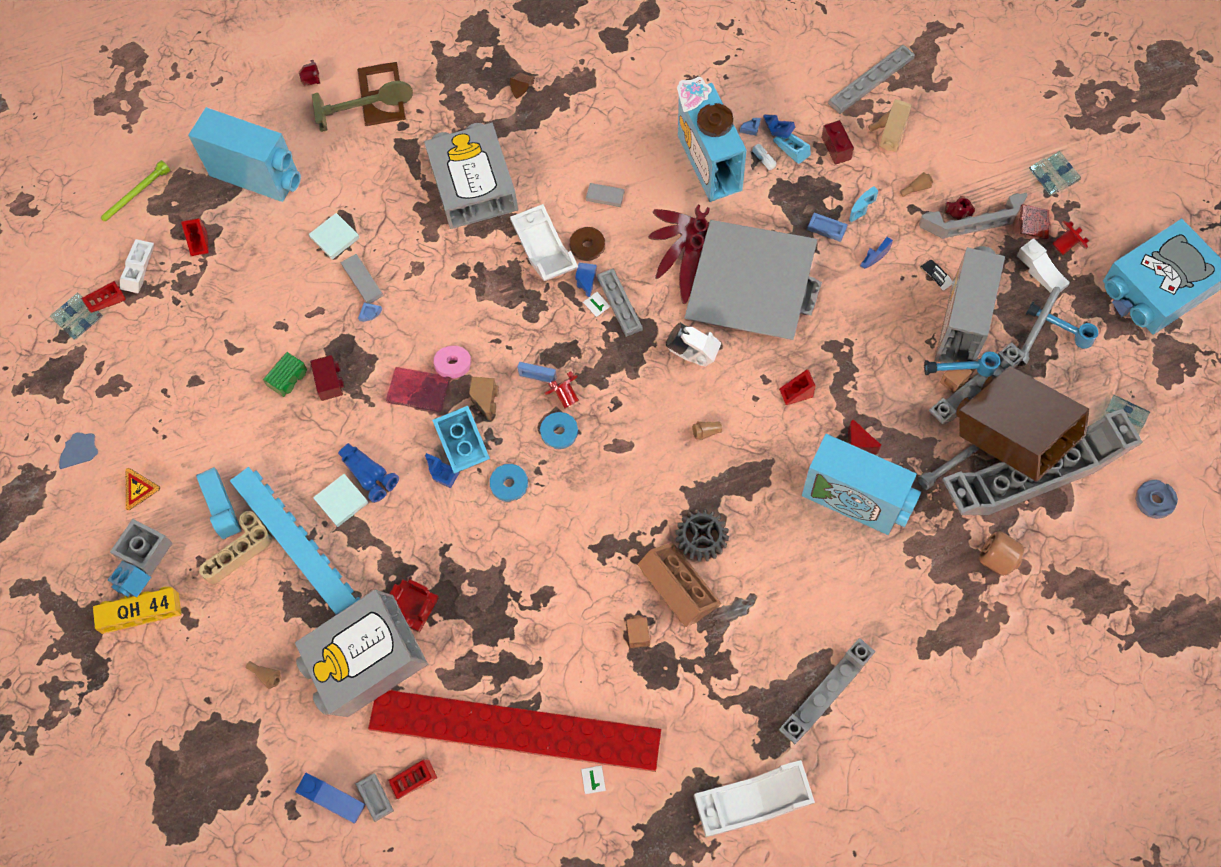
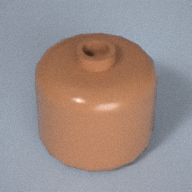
(1001, 553)

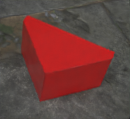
(196, 236)
(798, 389)
(862, 439)

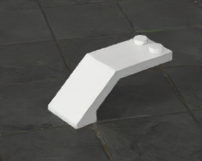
(542, 243)
(754, 799)

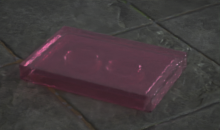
(418, 389)

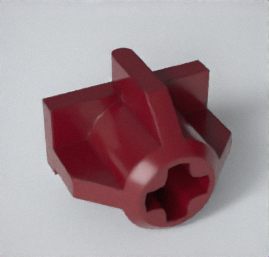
(309, 74)
(960, 209)

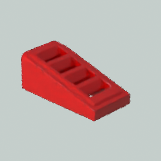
(112, 300)
(429, 771)

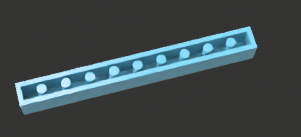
(293, 540)

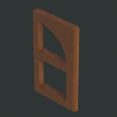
(371, 114)

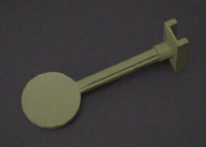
(389, 93)

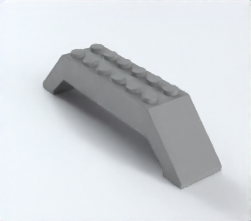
(1004, 486)

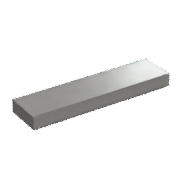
(619, 302)

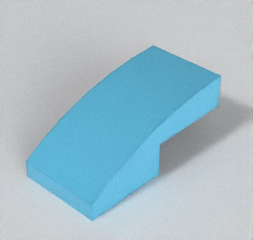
(860, 207)

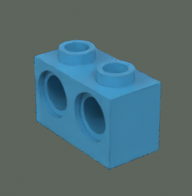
(128, 579)

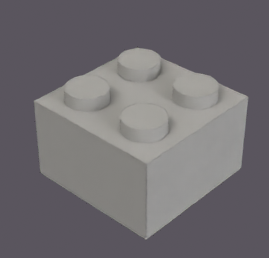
(141, 547)

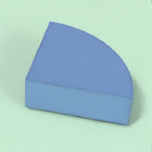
(751, 127)
(1122, 306)
(369, 312)

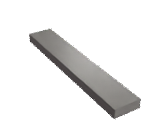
(871, 79)

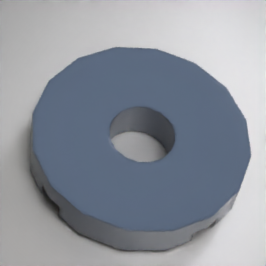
(1151, 508)

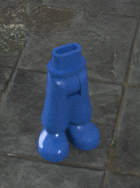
(368, 472)

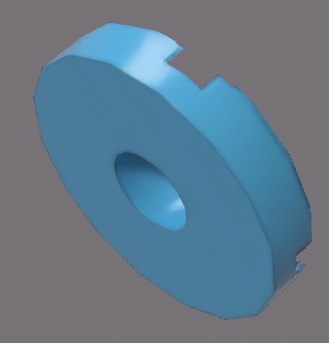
(556, 420)
(505, 472)

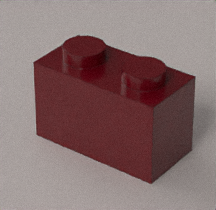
(837, 142)
(327, 378)

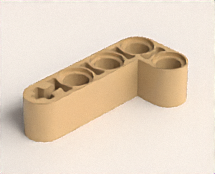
(234, 550)

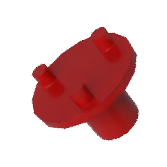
(1069, 238)
(564, 390)

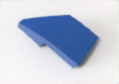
(779, 128)
(874, 256)
(585, 276)
(440, 471)

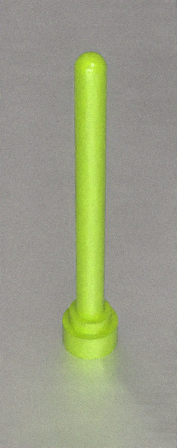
(160, 169)

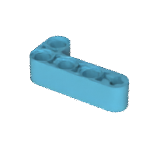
(223, 516)

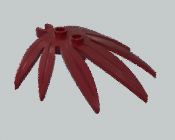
(693, 235)

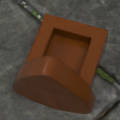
(520, 84)

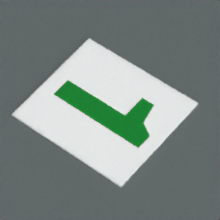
(596, 304)
(593, 779)

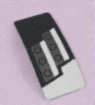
(937, 274)

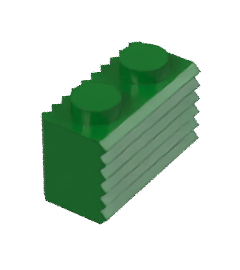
(285, 374)

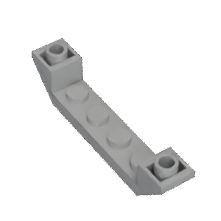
(934, 223)
(946, 409)
(827, 691)

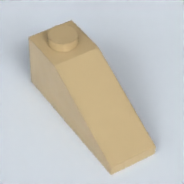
(895, 125)

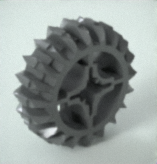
(691, 523)

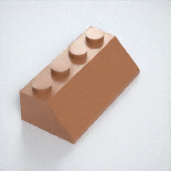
(678, 584)

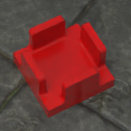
(414, 602)

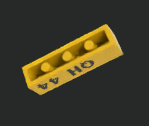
(137, 611)

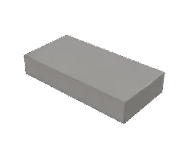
(605, 195)
(374, 797)

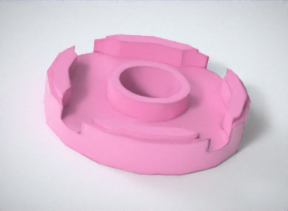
(450, 353)

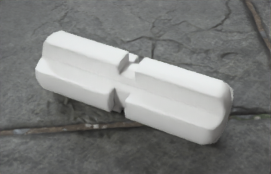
(762, 154)

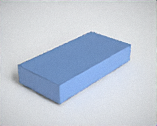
(827, 227)
(536, 372)

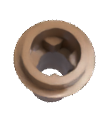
(706, 429)

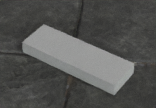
(362, 279)

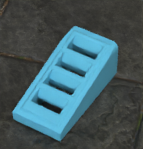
(799, 154)

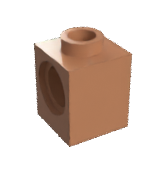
(955, 379)
(638, 632)

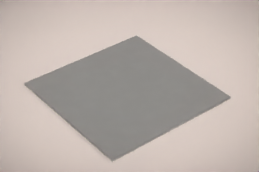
(751, 279)

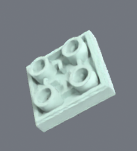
(334, 236)
(340, 500)

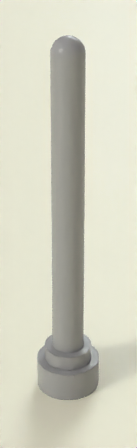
(1038, 325)
(928, 479)

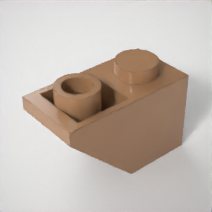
(482, 395)

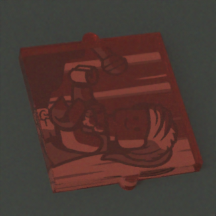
(1034, 221)

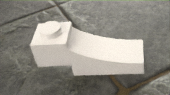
(136, 265)
(1041, 266)

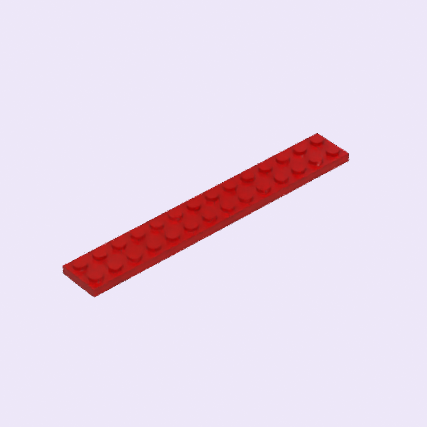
(516, 730)

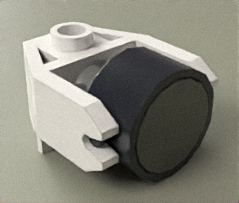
(693, 344)

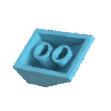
(461, 439)

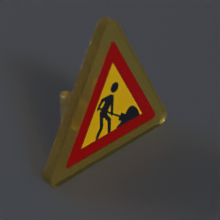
(138, 488)

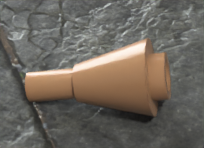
(881, 123)
(922, 182)
(267, 676)

